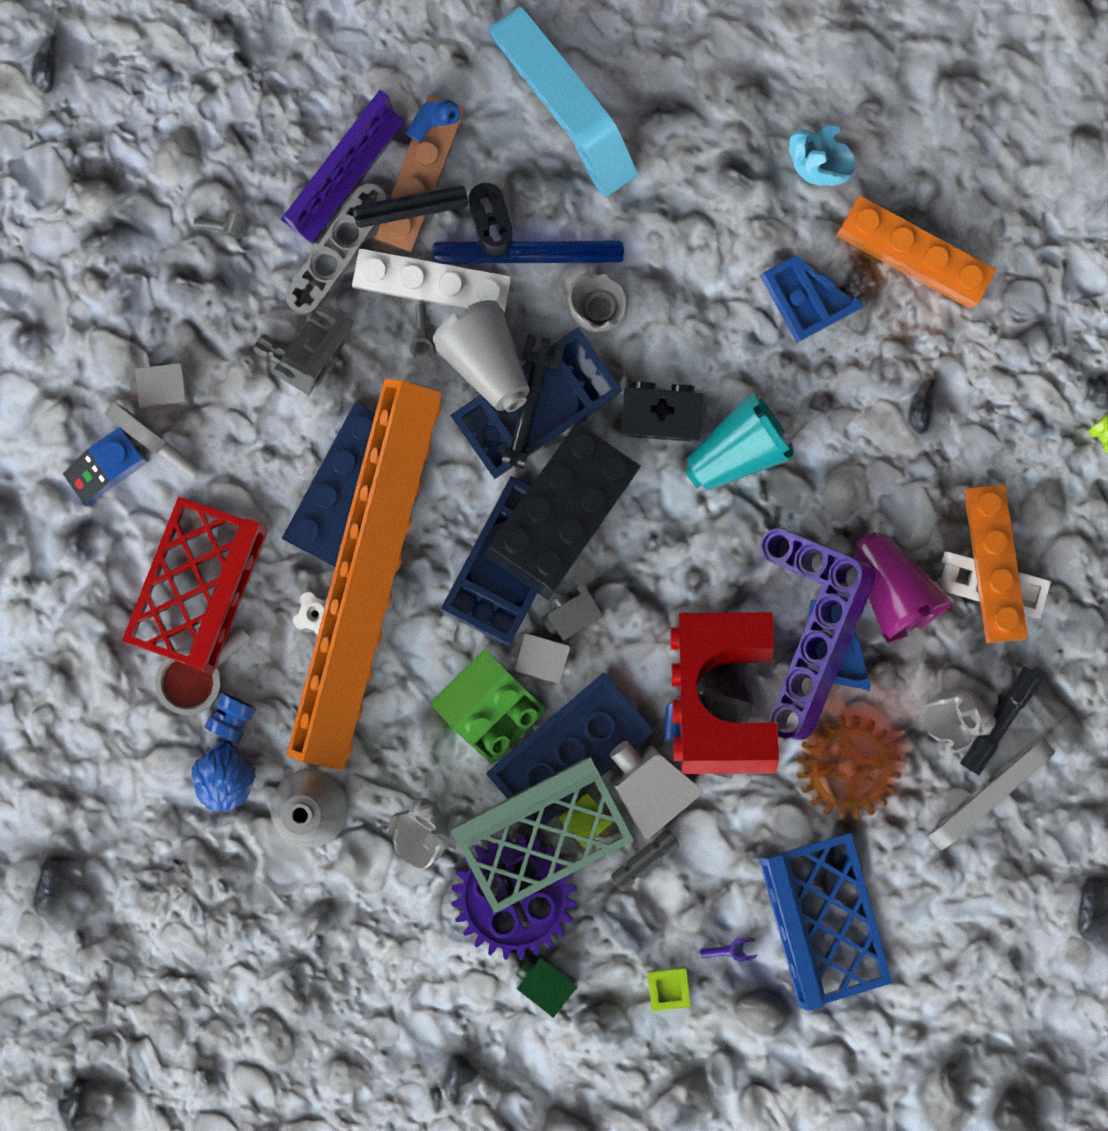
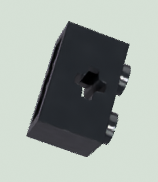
(678, 426)

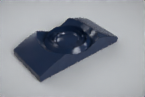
(565, 398)
(484, 592)

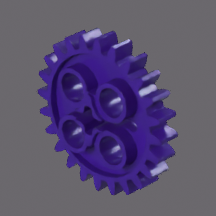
(480, 914)

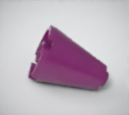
(902, 590)

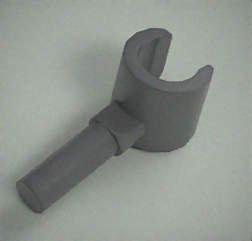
(235, 225)
(421, 332)

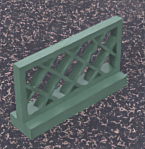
(526, 803)

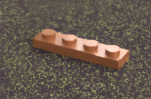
(419, 174)

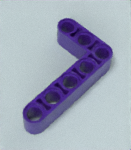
(819, 626)

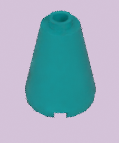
(740, 446)

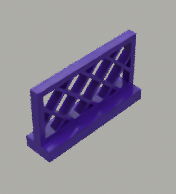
(344, 168)

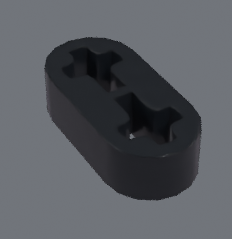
(483, 221)

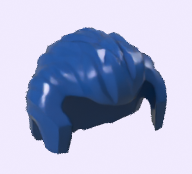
(222, 777)

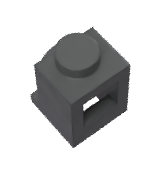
(571, 613)

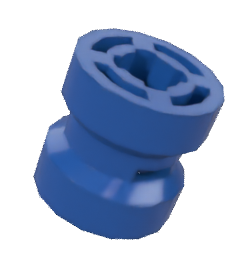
(230, 718)

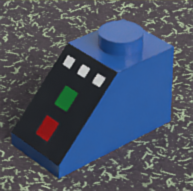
(105, 465)

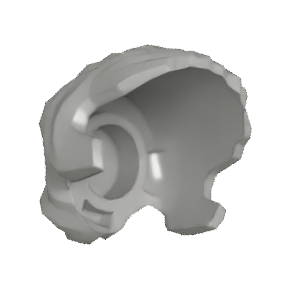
(956, 717)
(420, 833)

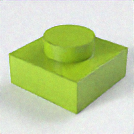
(581, 822)
(668, 988)

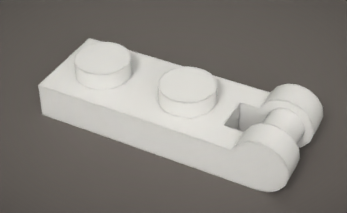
(1033, 589)

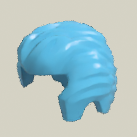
(821, 157)

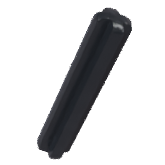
(410, 206)

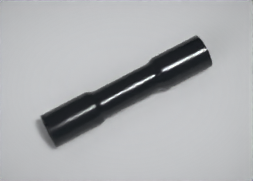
(1015, 700)

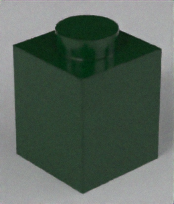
(545, 984)

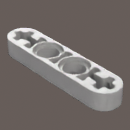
(332, 246)
(991, 793)

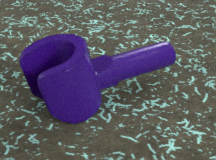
(734, 950)

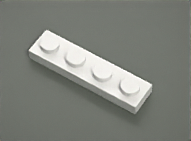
(428, 280)

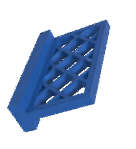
(793, 929)

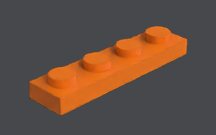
(995, 564)

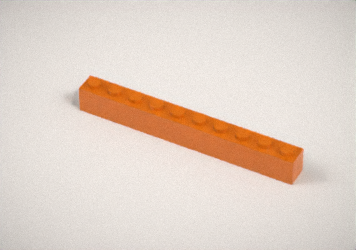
(364, 574)

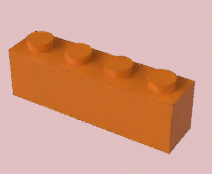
(916, 252)

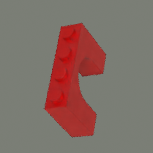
(706, 741)

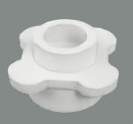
(304, 618)

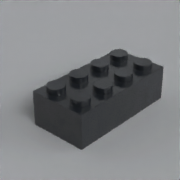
(562, 510)

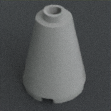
(484, 354)
(321, 799)

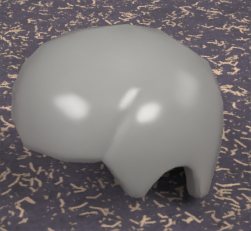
(597, 302)

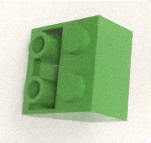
(488, 706)

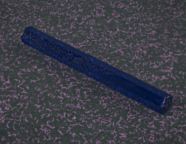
(531, 252)

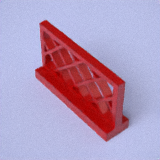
(225, 597)

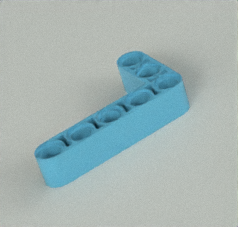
(567, 100)

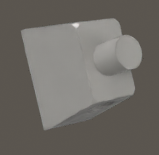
(651, 787)

